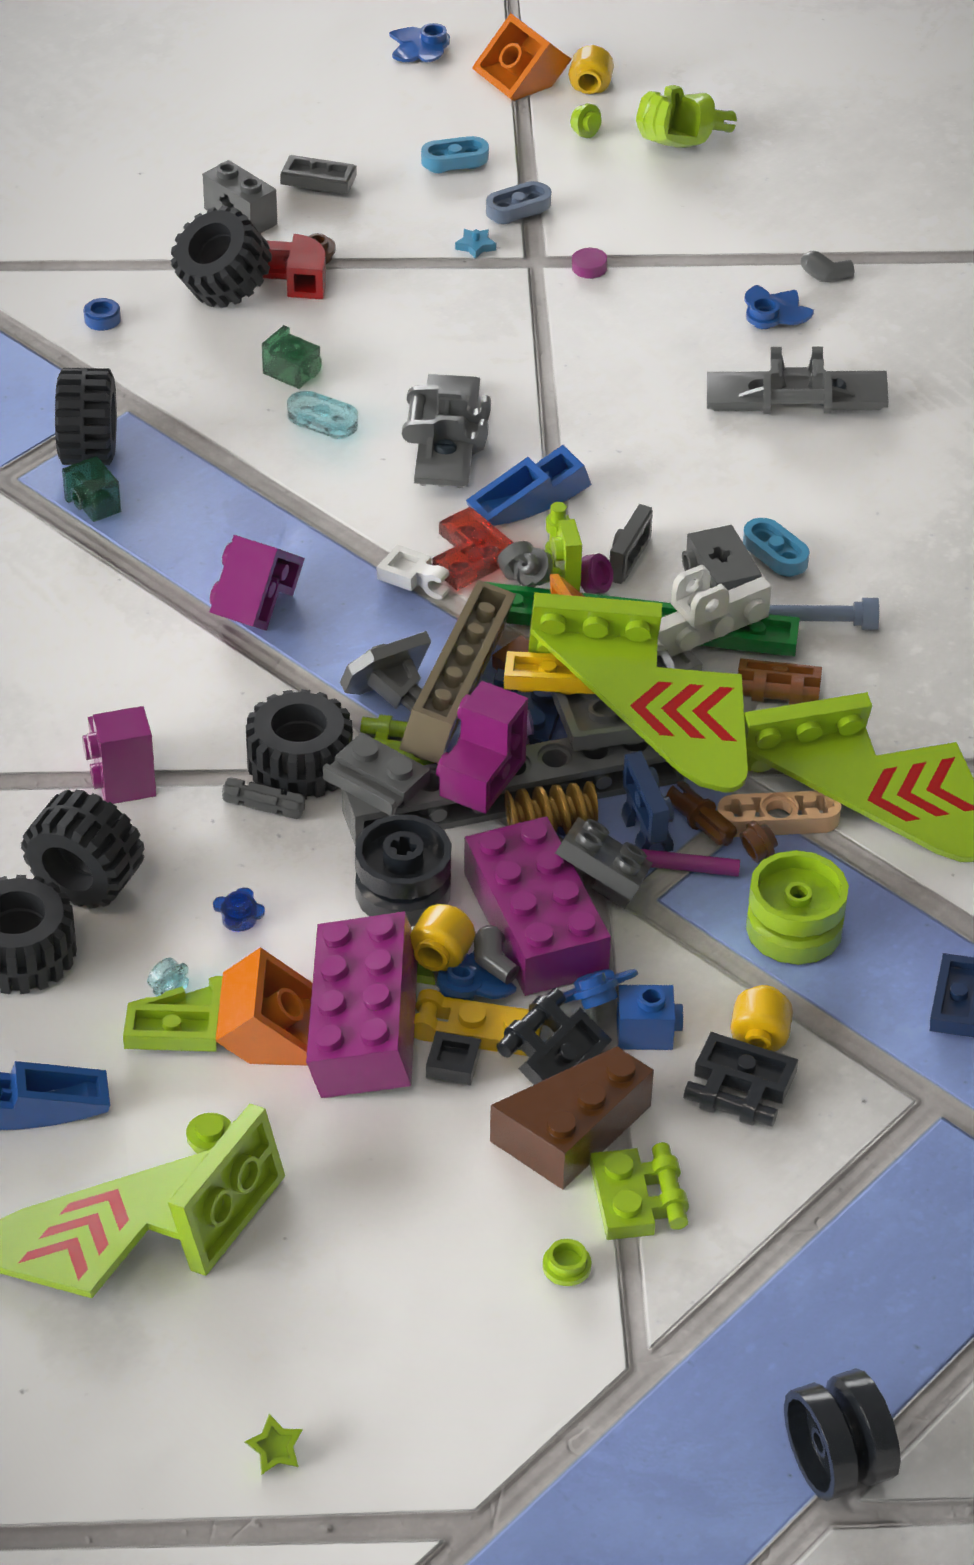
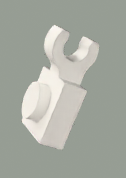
(412, 568)

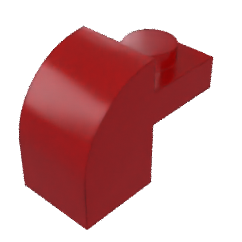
(300, 264)

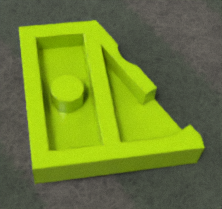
(175, 1020)

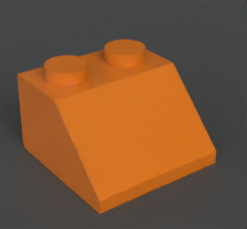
(520, 60)
(264, 1011)

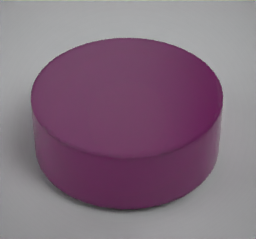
(589, 263)
(596, 574)

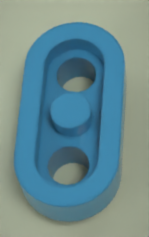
(454, 154)
(776, 546)

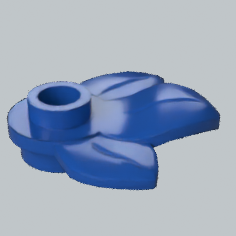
(421, 43)
(769, 309)
(471, 980)
(598, 987)

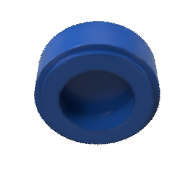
(102, 314)

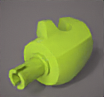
(680, 118)

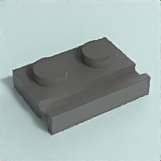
(376, 774)

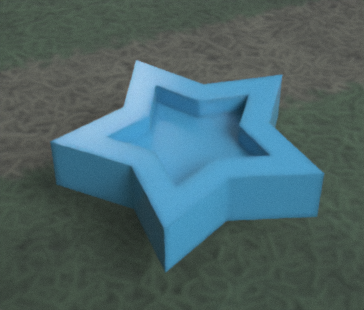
(475, 242)

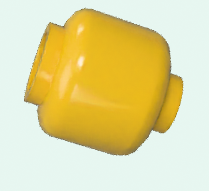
(591, 69)
(442, 937)
(762, 1017)

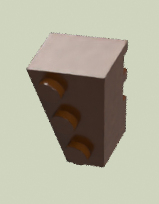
(572, 1114)

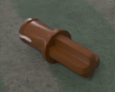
(702, 814)

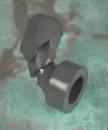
(526, 564)

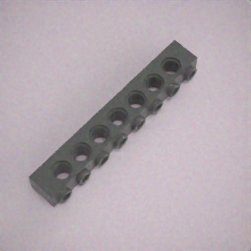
(545, 766)

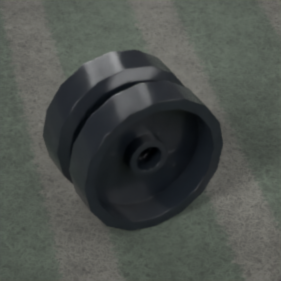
(402, 866)
(842, 1434)

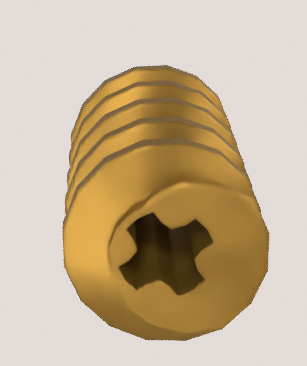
(558, 807)

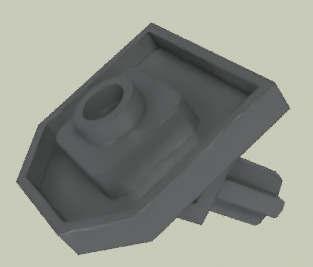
(389, 671)

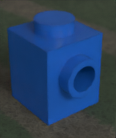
(647, 1017)

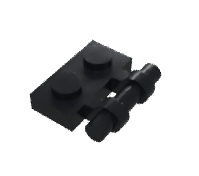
(571, 1043)
(744, 1068)

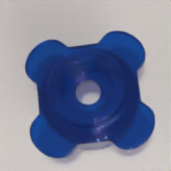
(239, 909)

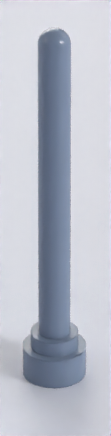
(861, 613)

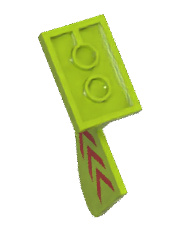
(681, 713)
(826, 746)
(196, 1199)

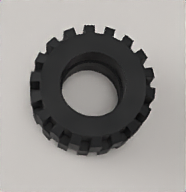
(221, 256)
(85, 415)
(294, 739)
(83, 848)
(34, 934)

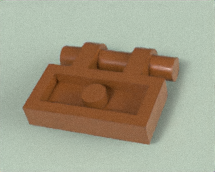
(779, 681)

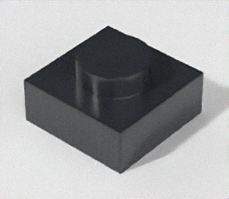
(453, 1058)

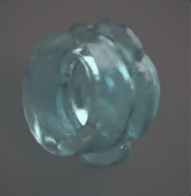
(167, 976)

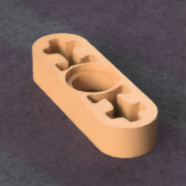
(807, 801)

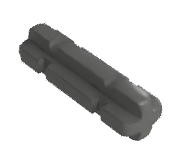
(263, 798)

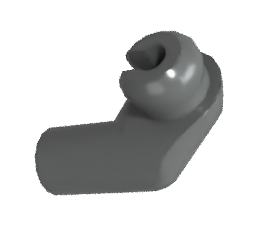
(825, 269)
(489, 954)

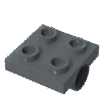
(614, 865)

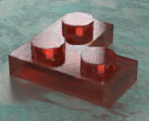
(474, 550)

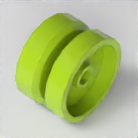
(796, 907)

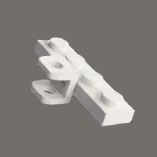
(710, 612)

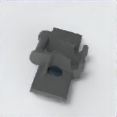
(797, 386)
(446, 428)

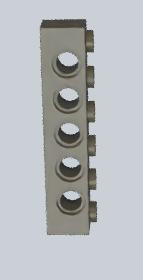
(457, 671)

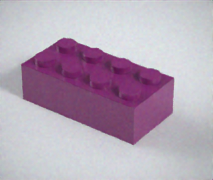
(536, 904)
(362, 1005)

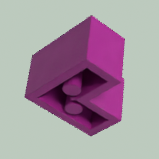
(252, 581)
(487, 749)
(121, 754)

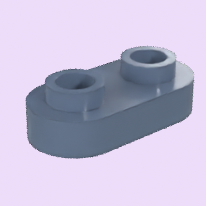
(518, 202)

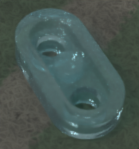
(322, 414)

